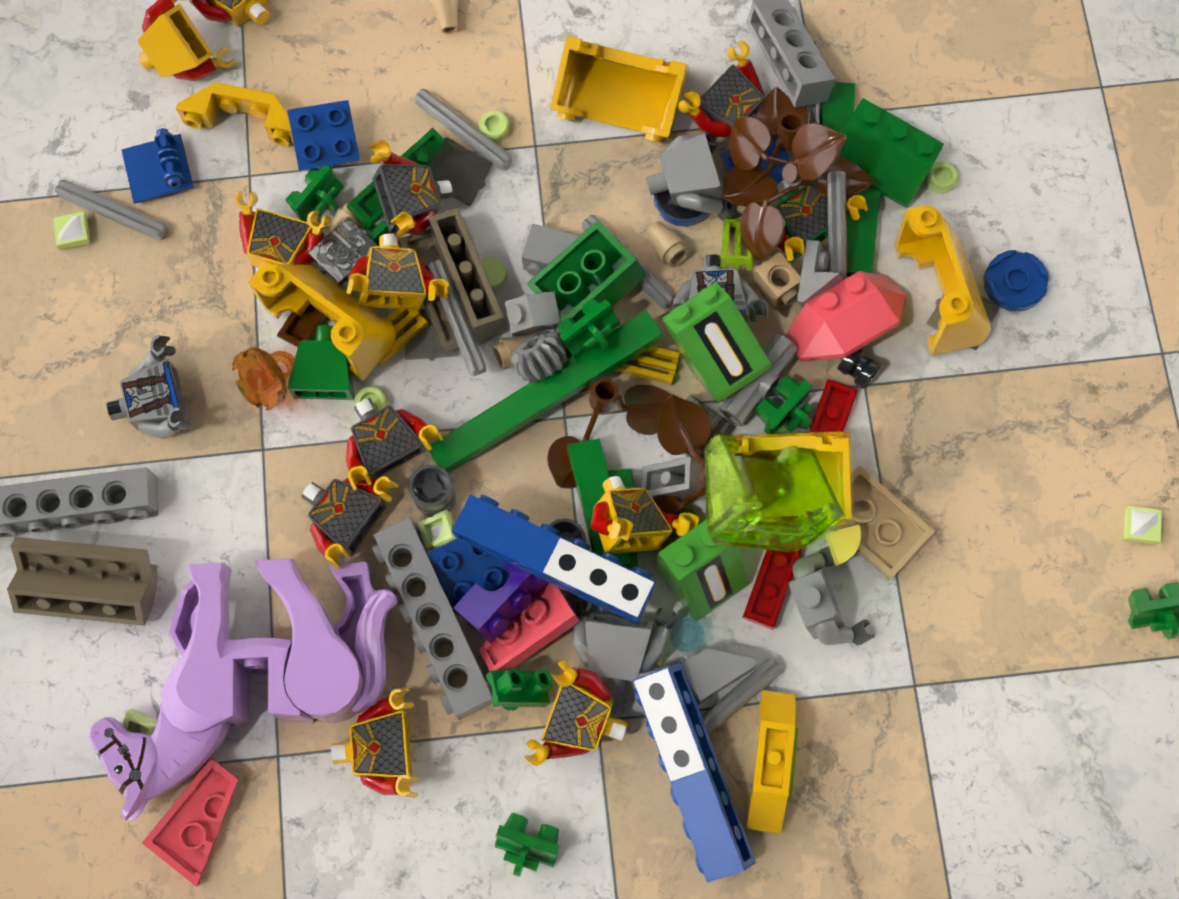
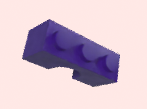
(494, 610)

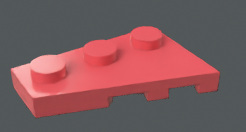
(530, 630)
(193, 822)

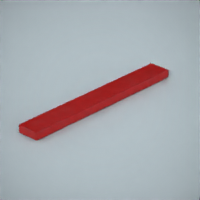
(776, 567)

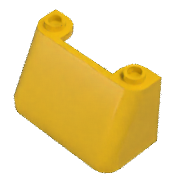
(618, 88)
(934, 243)
(358, 331)
(831, 449)

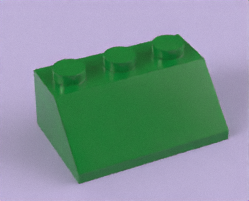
(889, 151)
(588, 269)

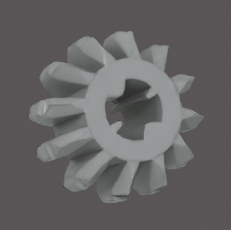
(539, 356)

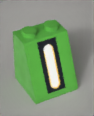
(716, 342)
(701, 572)

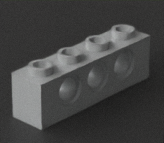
(791, 52)

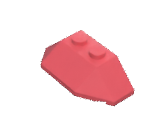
(847, 317)

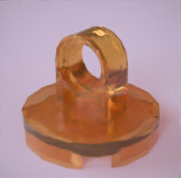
(261, 376)

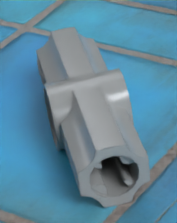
(744, 401)

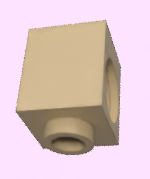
(777, 268)

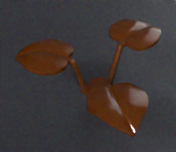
(784, 121)
(815, 153)
(643, 407)
(680, 428)

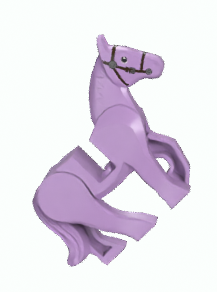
(318, 674)

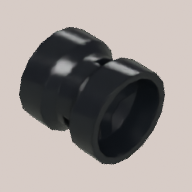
(864, 372)

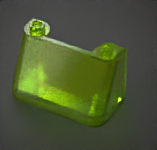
(766, 501)

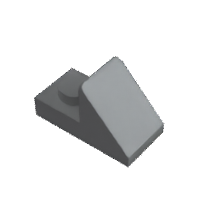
(813, 279)

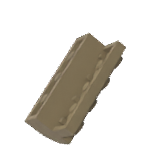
(451, 242)
(82, 581)

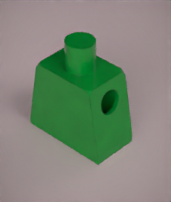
(320, 370)

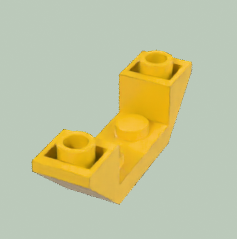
(202, 109)
(772, 762)

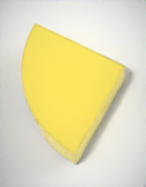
(844, 543)

